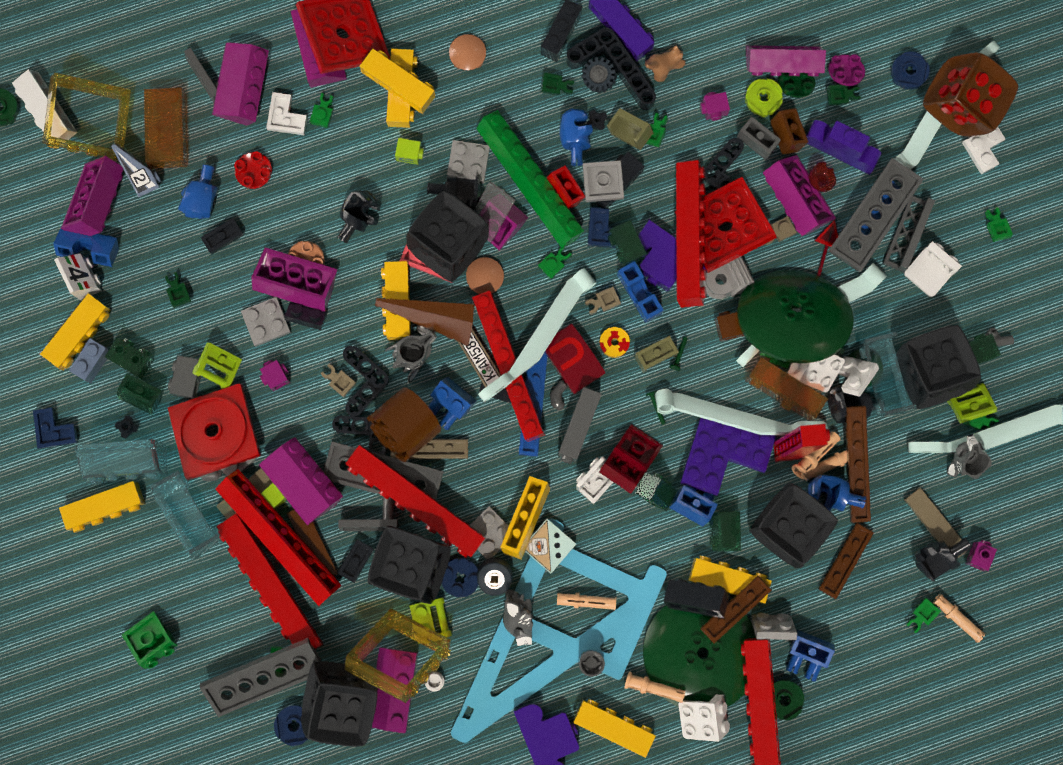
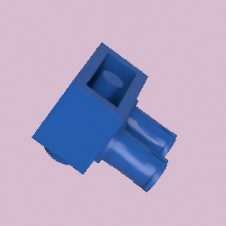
(453, 398)
(693, 505)
(811, 649)

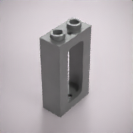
(579, 425)

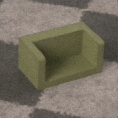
(630, 129)
(656, 353)

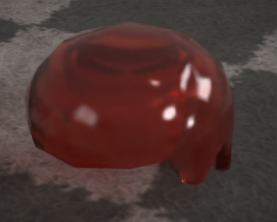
(822, 177)

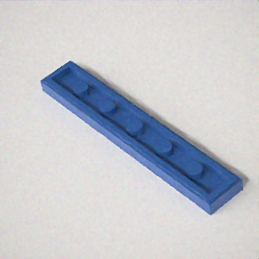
(536, 383)

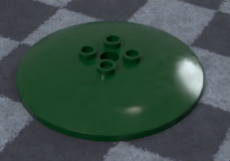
(789, 335)
(673, 660)

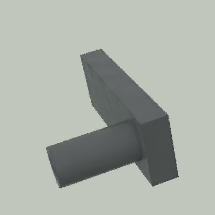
(201, 74)
(372, 525)

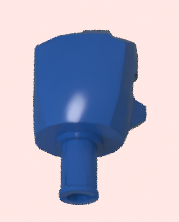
(575, 137)
(199, 195)
(836, 492)

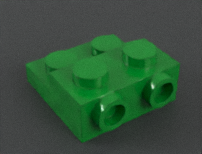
(149, 641)

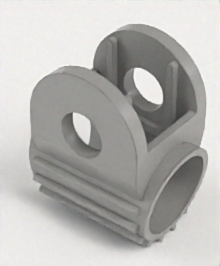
(734, 276)

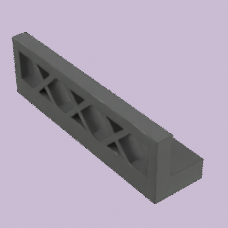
(915, 236)

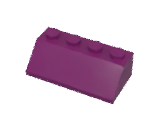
(785, 60)
(312, 71)
(240, 83)
(93, 197)
(798, 197)
(294, 279)
(301, 481)
(391, 712)

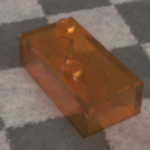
(165, 128)
(786, 389)

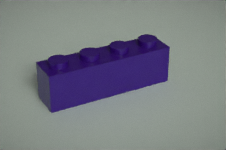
(626, 28)

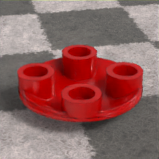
(253, 170)

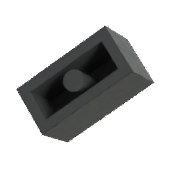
(758, 138)
(184, 382)

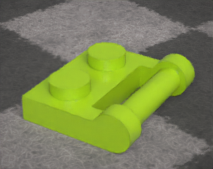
(219, 360)
(973, 407)
(422, 614)

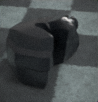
(465, 190)
(355, 213)
(839, 401)
(940, 557)

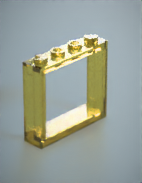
(93, 88)
(411, 629)

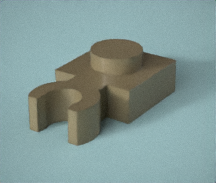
(783, 229)
(606, 300)
(340, 382)

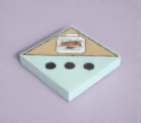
(549, 546)

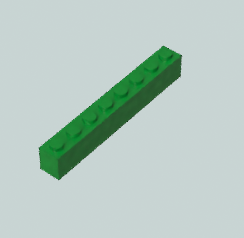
(529, 179)

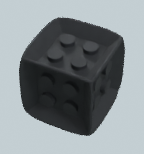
(447, 236)
(938, 366)
(794, 525)
(409, 565)
(337, 706)

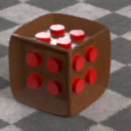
(970, 94)

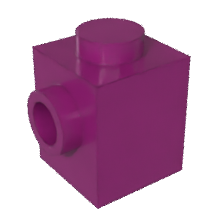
(715, 106)
(274, 375)
(981, 555)

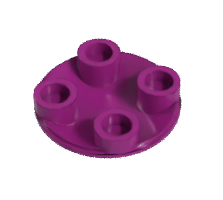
(846, 69)

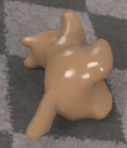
(663, 63)

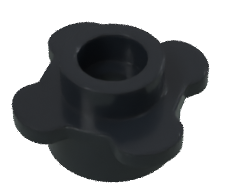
(600, 116)
(132, 428)

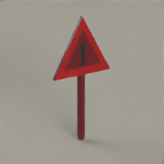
(826, 238)

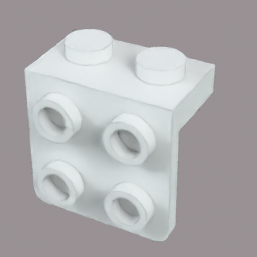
(932, 269)
(818, 374)
(593, 483)
(704, 719)

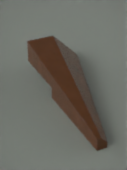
(448, 319)

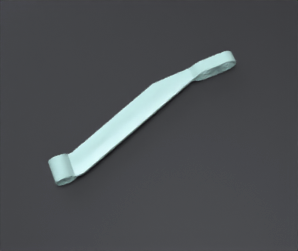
(927, 129)
(852, 290)
(545, 332)
(669, 402)
(998, 434)

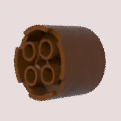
(404, 424)

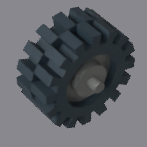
(599, 75)

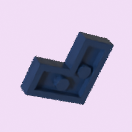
(599, 228)
(49, 434)

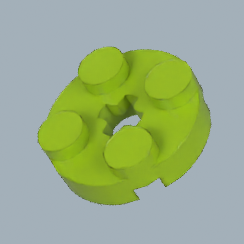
(763, 87)

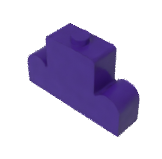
(844, 144)
(661, 261)
(548, 737)

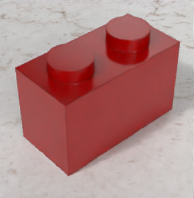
(566, 187)

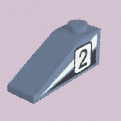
(138, 173)

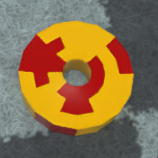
(617, 334)

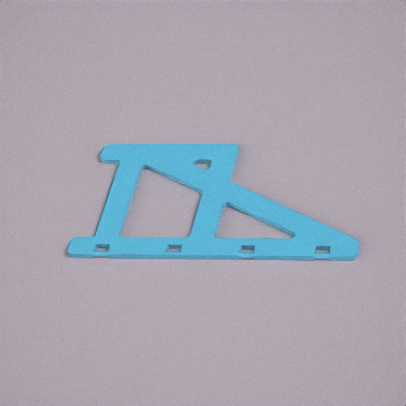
(622, 624)

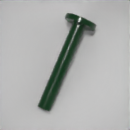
(678, 358)
(660, 416)

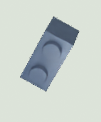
(89, 361)

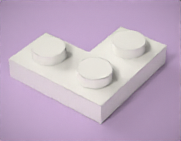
(280, 117)
(980, 152)
(858, 373)

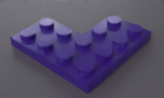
(715, 446)

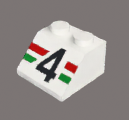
(78, 275)

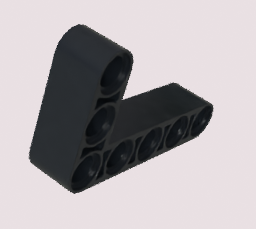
(624, 59)

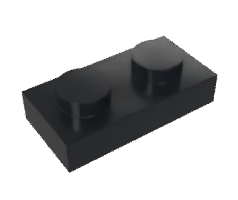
(222, 236)
(305, 316)
(355, 561)

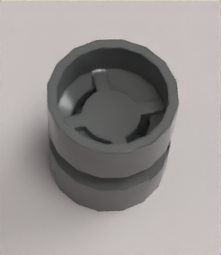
(591, 663)

